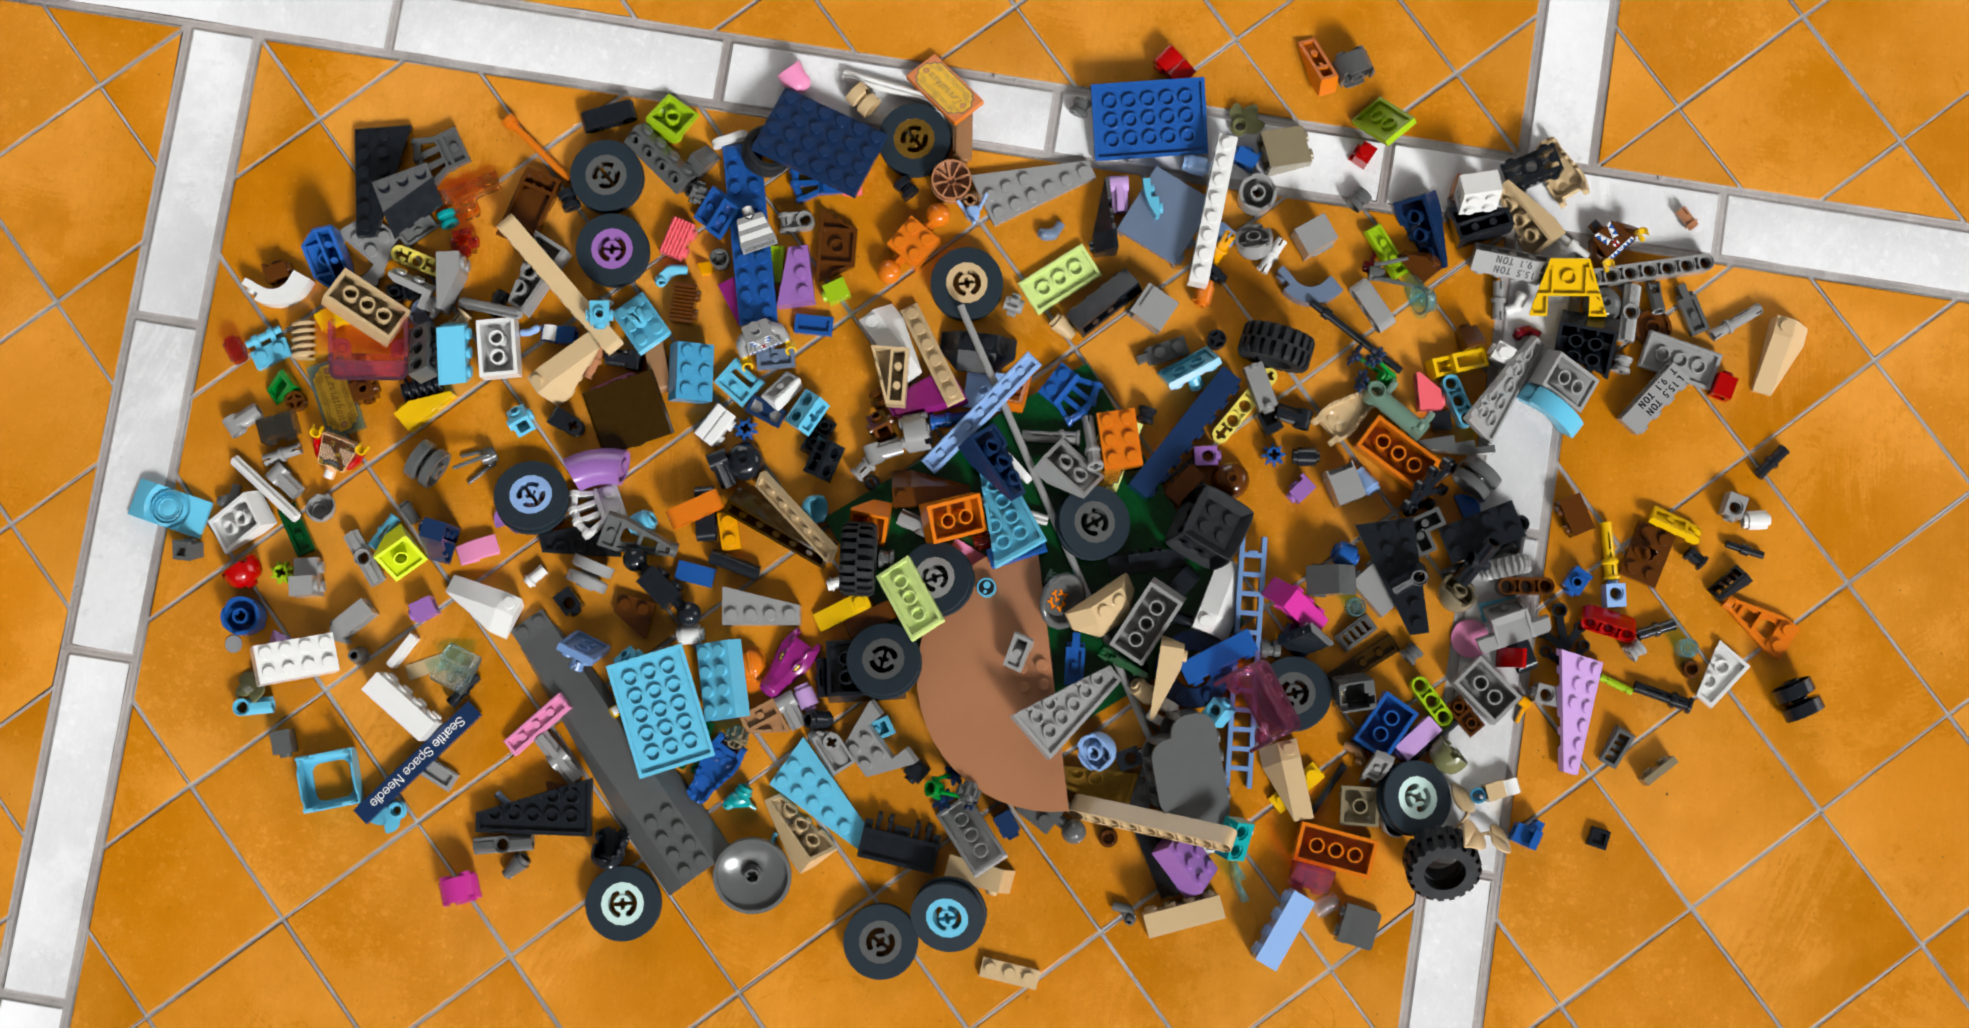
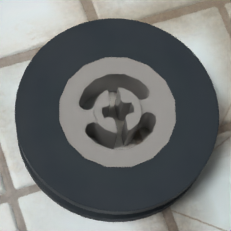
(952, 593)

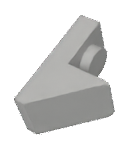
(1018, 651)

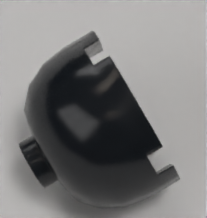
(746, 461)

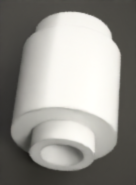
(1755, 520)
(690, 634)

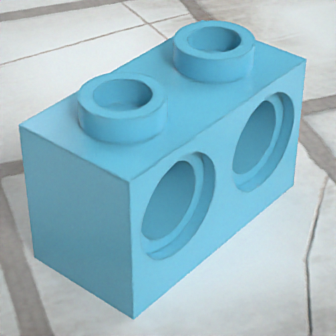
(807, 412)

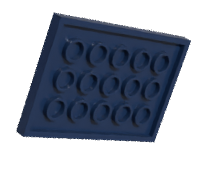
(819, 142)

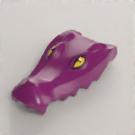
(790, 662)

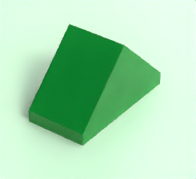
(281, 385)

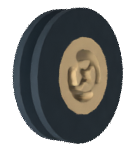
(962, 262)

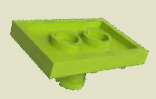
(1384, 121)

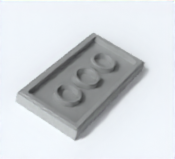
(1695, 361)
(972, 837)

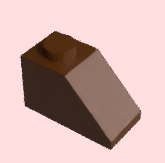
(1421, 264)
(1469, 337)

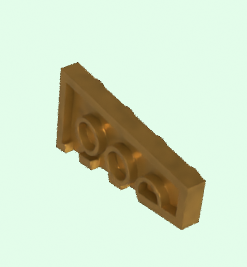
(1102, 784)

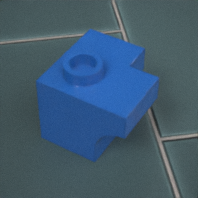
(1527, 835)

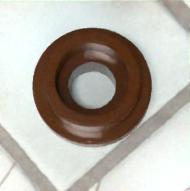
(1695, 668)
(1112, 842)

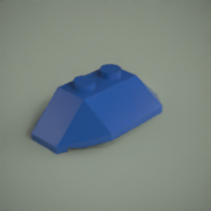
(326, 254)

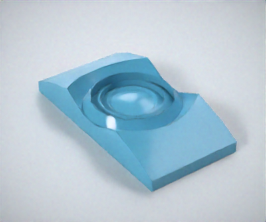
(170, 508)

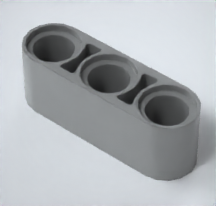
(1372, 305)

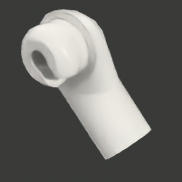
(1518, 304)

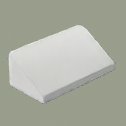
(782, 390)

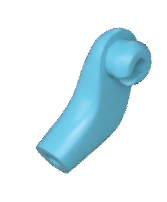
(669, 272)

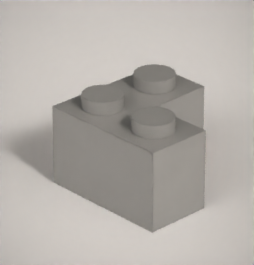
(307, 578)

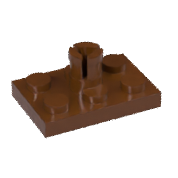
(1646, 554)

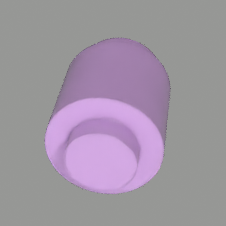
(806, 697)

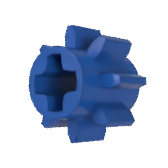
(749, 434)
(1269, 459)

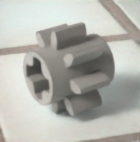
(1013, 305)

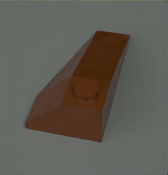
(916, 488)

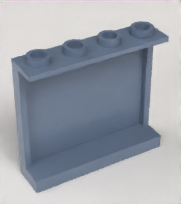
(1175, 227)

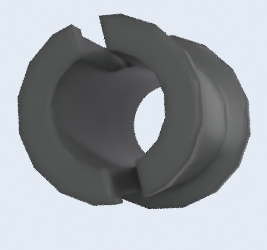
(410, 513)

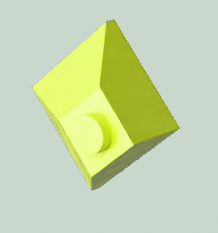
(399, 553)

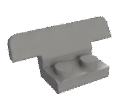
(1510, 625)

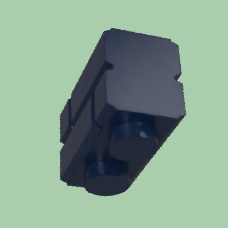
(1007, 824)

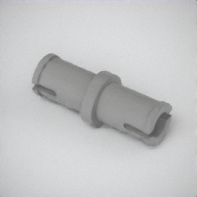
(1498, 300)
(282, 454)

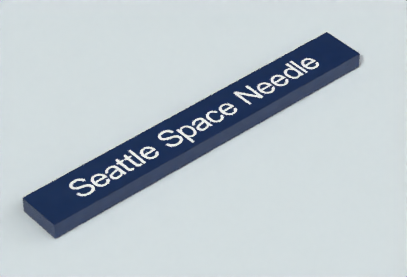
(417, 762)

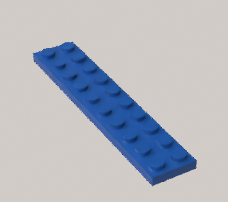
(753, 270)

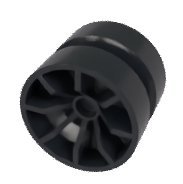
(1800, 704)

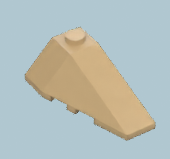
(1533, 224)
(561, 373)
(1285, 771)

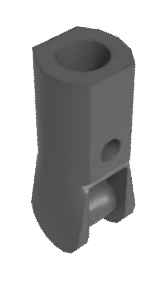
(1655, 299)

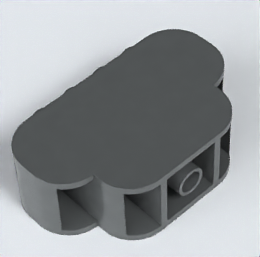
(1186, 768)

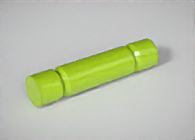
(1616, 684)

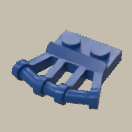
(822, 189)
(1059, 386)

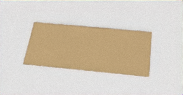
(422, 667)

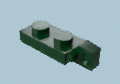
(1122, 661)

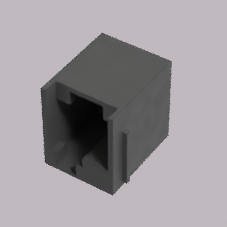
(1330, 580)
(1353, 692)

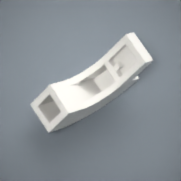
(287, 295)

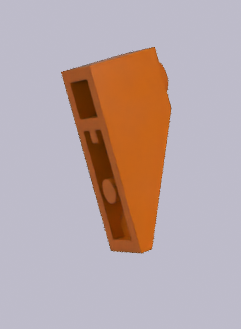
(1318, 67)

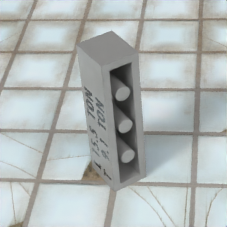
(1508, 263)
(1653, 398)

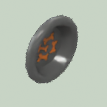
(1058, 597)

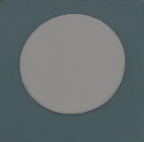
(233, 643)

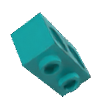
(1244, 832)

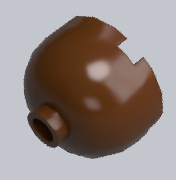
(1230, 478)

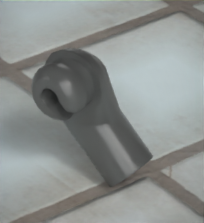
(1126, 911)

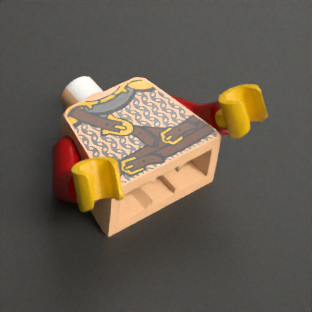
(336, 452)

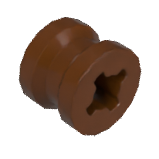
(293, 398)

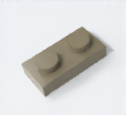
(1650, 774)

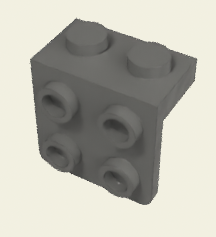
(1356, 926)

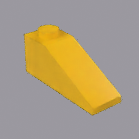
(419, 411)
(841, 611)

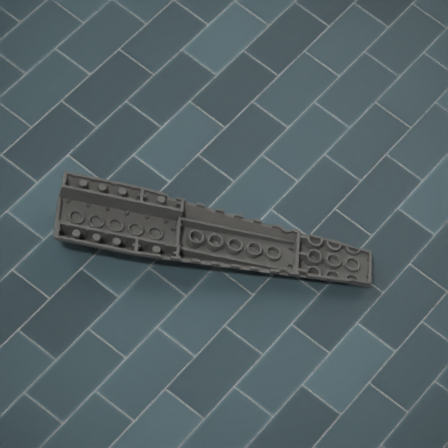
(661, 819)

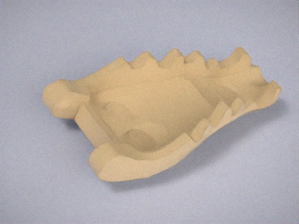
(1570, 181)
(1343, 416)

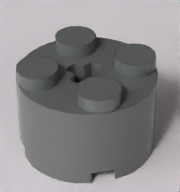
(1353, 67)

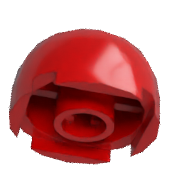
(244, 572)

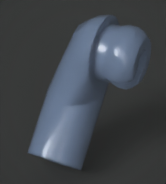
(1051, 234)

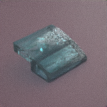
(456, 668)
(1236, 876)

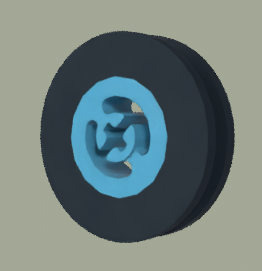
(945, 932)

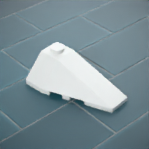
(1217, 605)

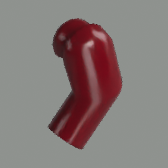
(1525, 330)

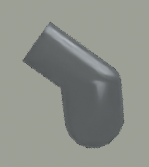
(224, 500)

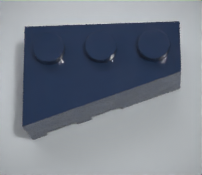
(438, 539)

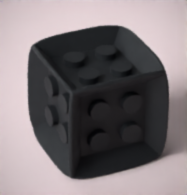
(1209, 527)

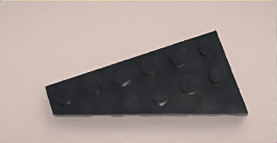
(376, 157)
(552, 812)

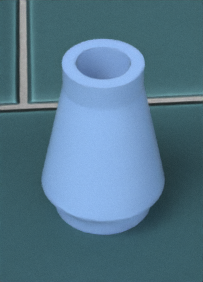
(1369, 483)

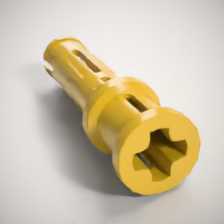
(1609, 561)

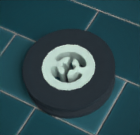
(1426, 785)
(625, 926)

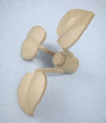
(1471, 835)

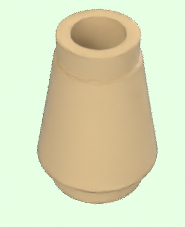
(1062, 326)

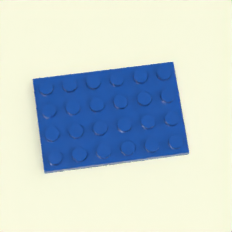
(1149, 118)

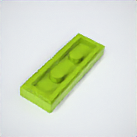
(1385, 250)

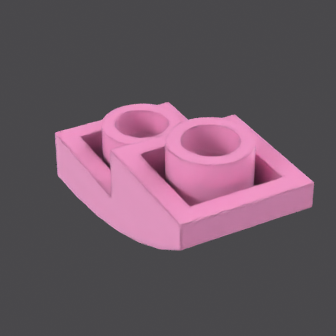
(477, 549)

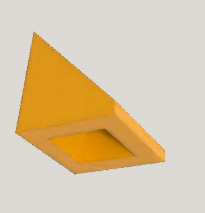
(705, 268)

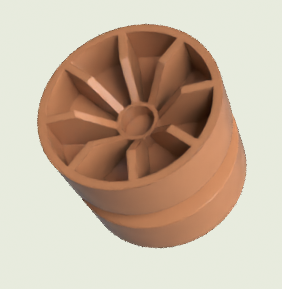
(950, 181)

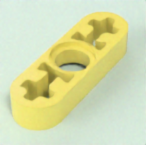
(402, 260)

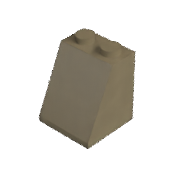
(1284, 150)

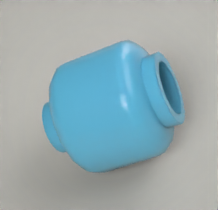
(645, 518)

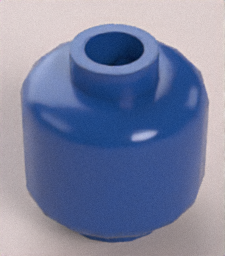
(1344, 553)

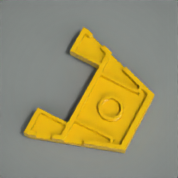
(1568, 278)

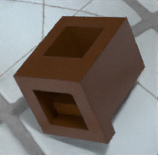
(277, 272)

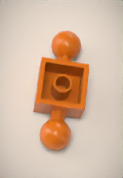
(913, 243)

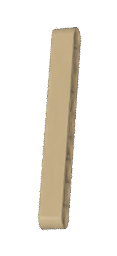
(556, 281)
(1152, 822)

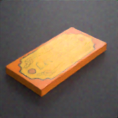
(944, 89)

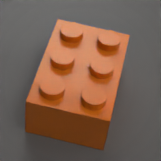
(1119, 440)
(952, 517)

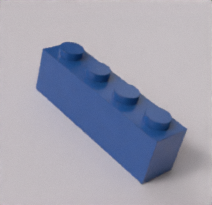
(1218, 656)

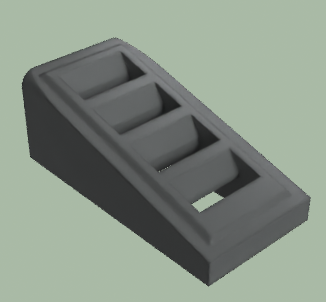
(1370, 624)
(1610, 743)

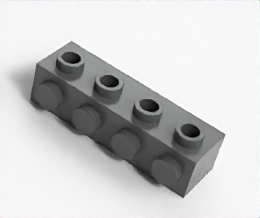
(660, 157)

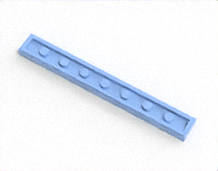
(982, 411)

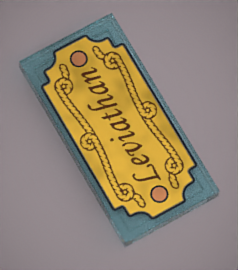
(335, 401)

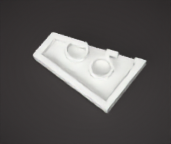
(1720, 675)

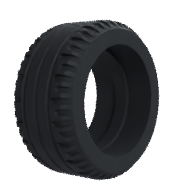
(753, 163)

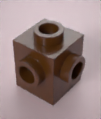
(365, 391)
(880, 425)

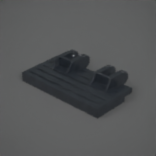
(899, 847)

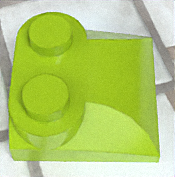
(671, 119)

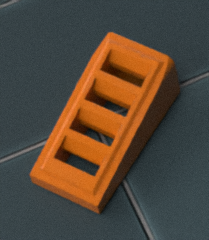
(1017, 404)

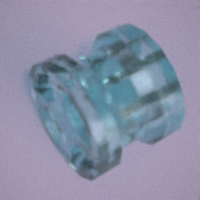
(1357, 605)

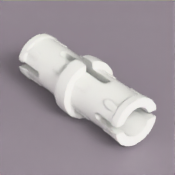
(1272, 256)

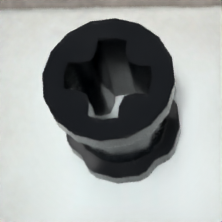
(1695, 557)

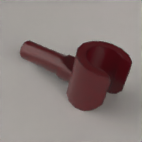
(1366, 264)

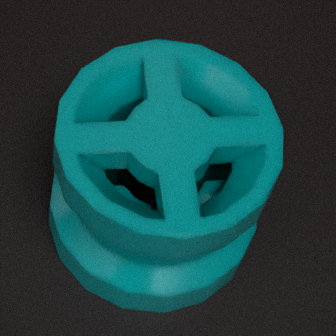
(448, 219)

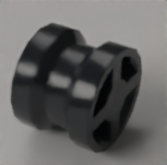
(1217, 336)
(1146, 415)

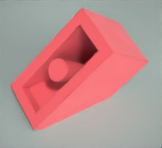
(1427, 394)

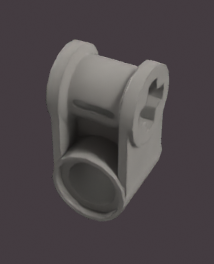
(791, 222)

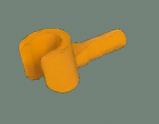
(1525, 703)

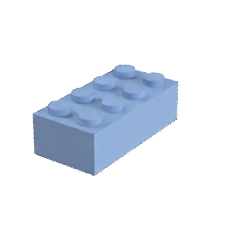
(1282, 928)

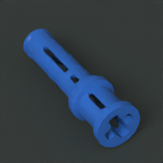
(946, 420)

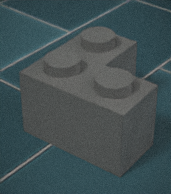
(1423, 525)

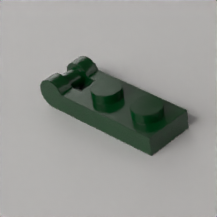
(298, 533)

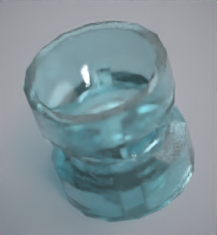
(1682, 650)

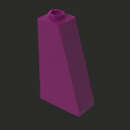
(924, 398)

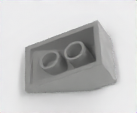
(451, 277)
(1564, 379)
(1067, 470)

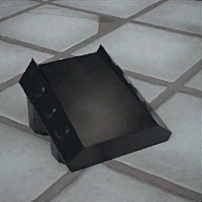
(1303, 639)

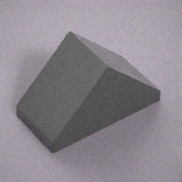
(702, 161)

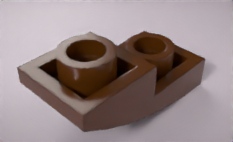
(1184, 484)
(1463, 714)

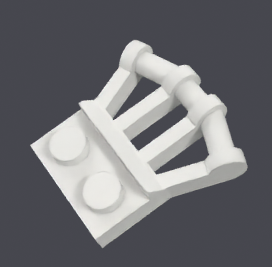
(606, 499)

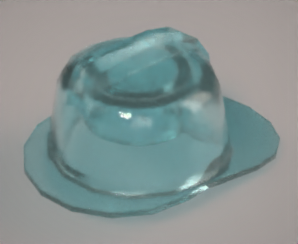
(1420, 297)

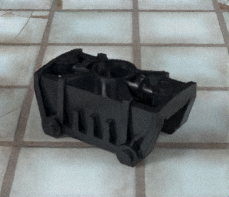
(1540, 174)

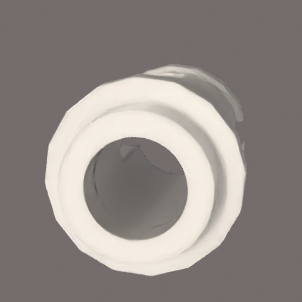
(536, 575)
(832, 583)

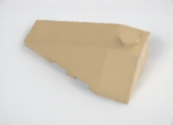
(1780, 348)
(1169, 665)
(801, 839)

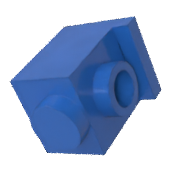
(1246, 158)
(1568, 582)

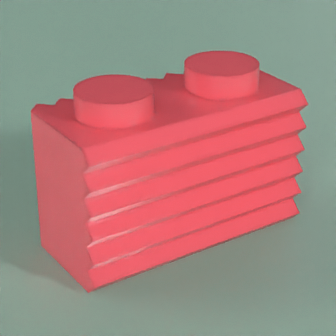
(678, 239)

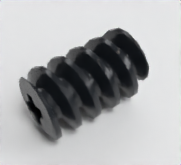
(414, 388)

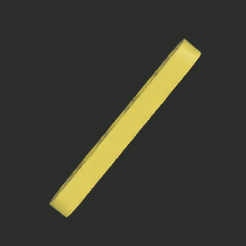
(1236, 411)

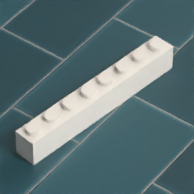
(1212, 211)

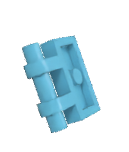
(272, 353)

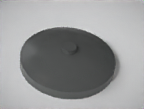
(752, 875)

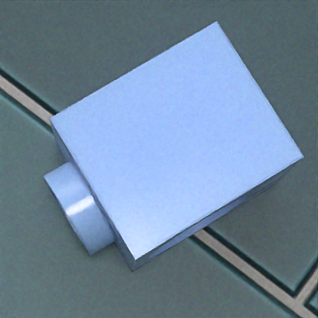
(1607, 600)

